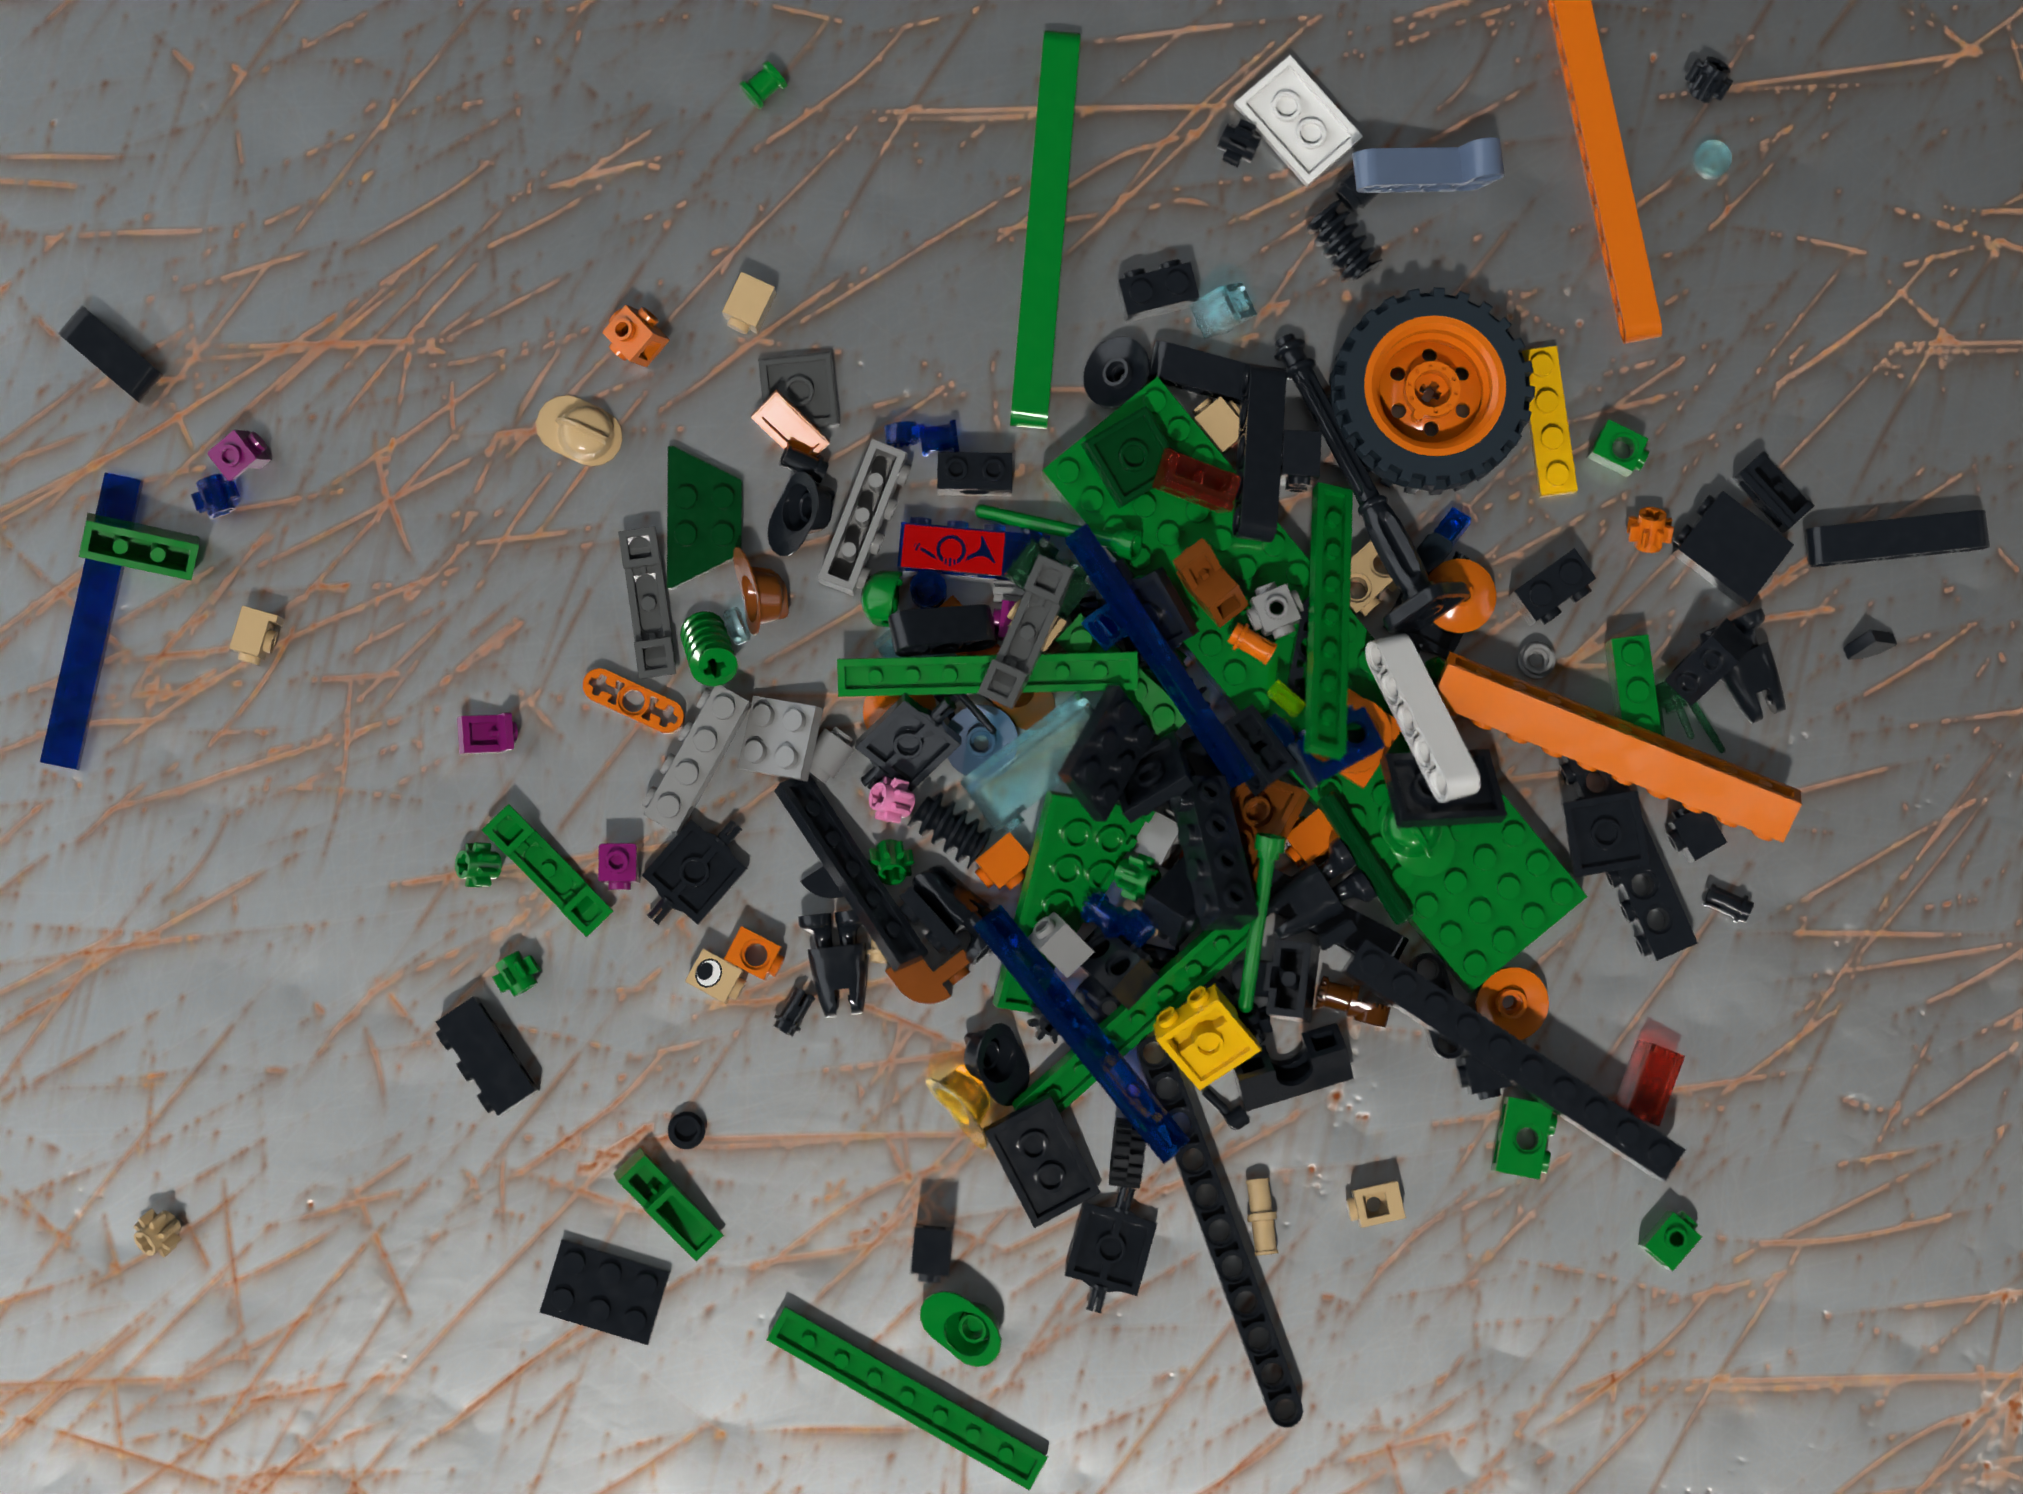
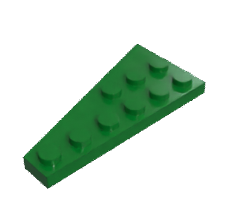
(1066, 865)

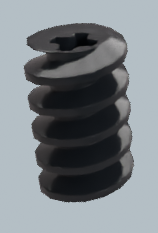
(1342, 243)
(951, 828)

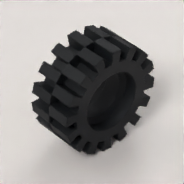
(1126, 1155)

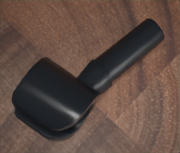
(1234, 1118)

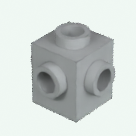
(1268, 623)

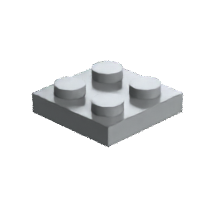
(780, 738)

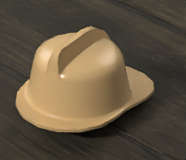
(579, 430)

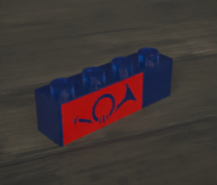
(960, 549)

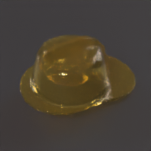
(965, 1100)

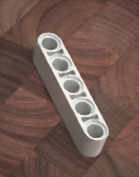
(1422, 717)

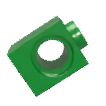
(1604, 455)

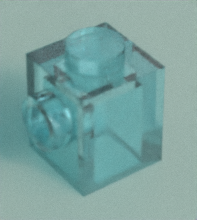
(1223, 310)

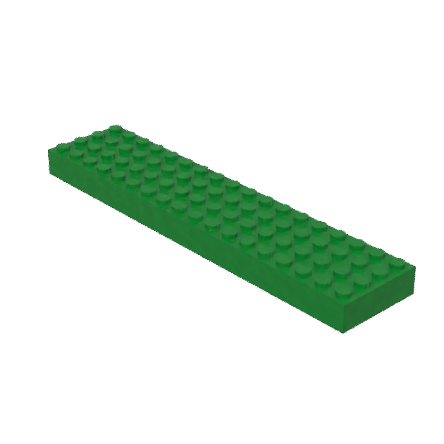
(1502, 878)

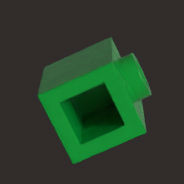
(1671, 1239)

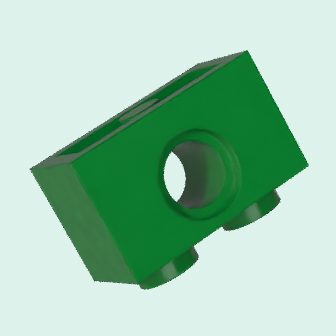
(1507, 1154)

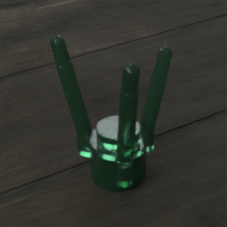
(1673, 702)

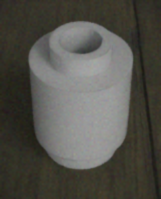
(830, 754)

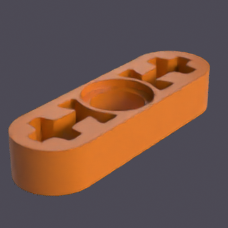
(613, 680)

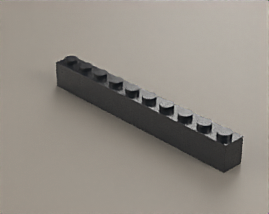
(1513, 1060)

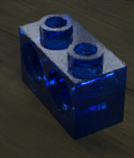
(1355, 753)

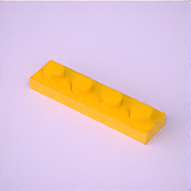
(1550, 425)

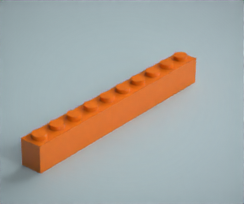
(1618, 748)

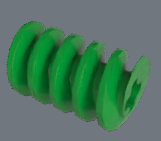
(708, 649)

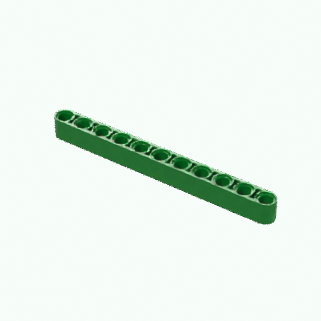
(1045, 229)

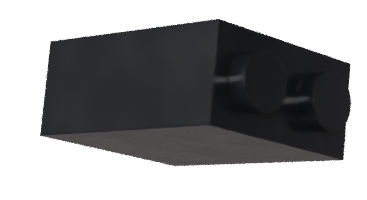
(1731, 548)

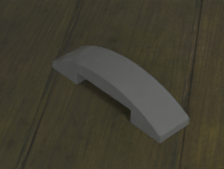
(648, 602)
(1027, 632)

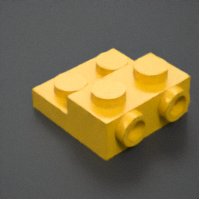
(1205, 1036)

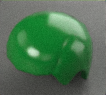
(881, 596)

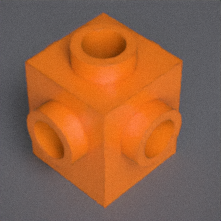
(635, 335)

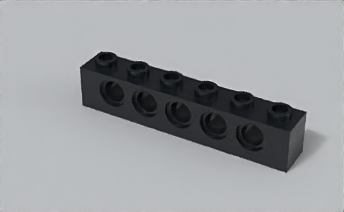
(1676, 931)

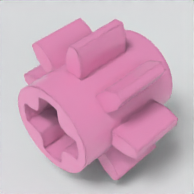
(891, 800)

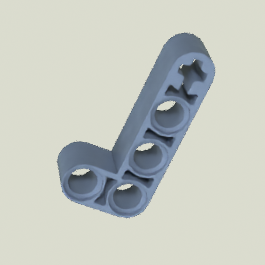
(1429, 168)

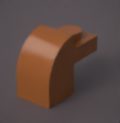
(1209, 583)
(924, 985)

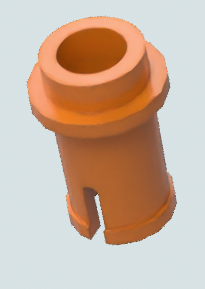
(1251, 643)

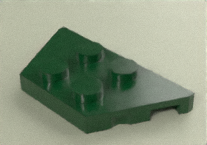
(701, 517)

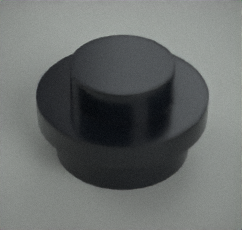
(686, 1130)

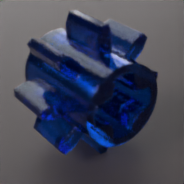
(215, 496)

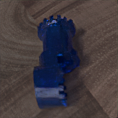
(931, 438)
(1117, 920)

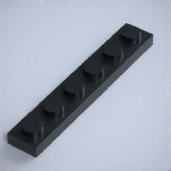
(852, 873)

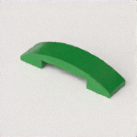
(547, 870)

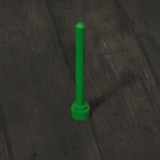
(1124, 543)
(1268, 848)

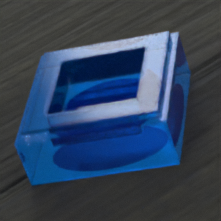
(1104, 627)

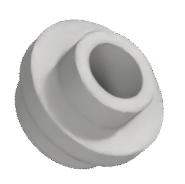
(1544, 651)

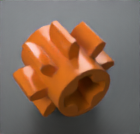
(1650, 529)

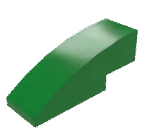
(667, 1204)

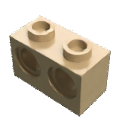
(1373, 582)

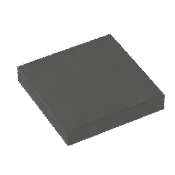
(805, 382)

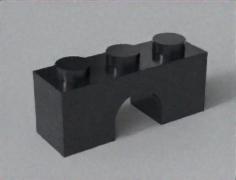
(1318, 1065)

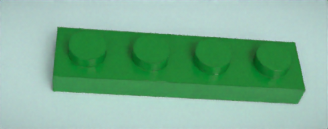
(1151, 697)

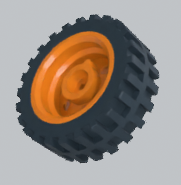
(1461, 337)

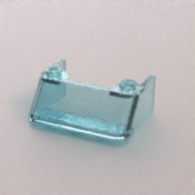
(1026, 766)

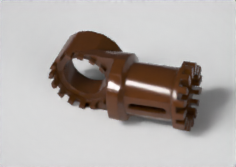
(1345, 999)

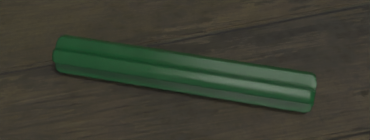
(1365, 858)

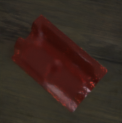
(1196, 481)
(1649, 1081)

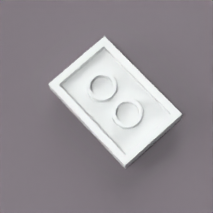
(1298, 121)

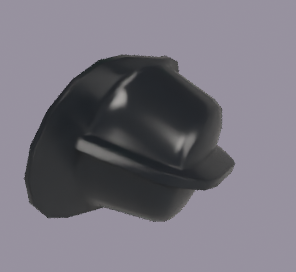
(800, 511)
(997, 1062)

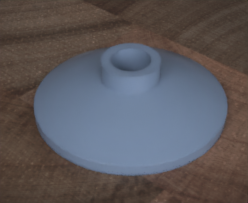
(964, 723)

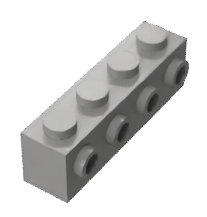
(863, 517)
(697, 758)

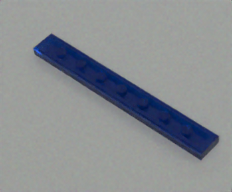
(88, 636)
(1159, 656)
(1081, 1033)

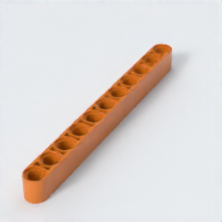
(1606, 170)

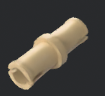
(1262, 1216)

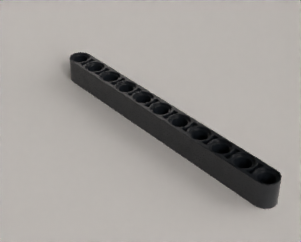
(1231, 1245)

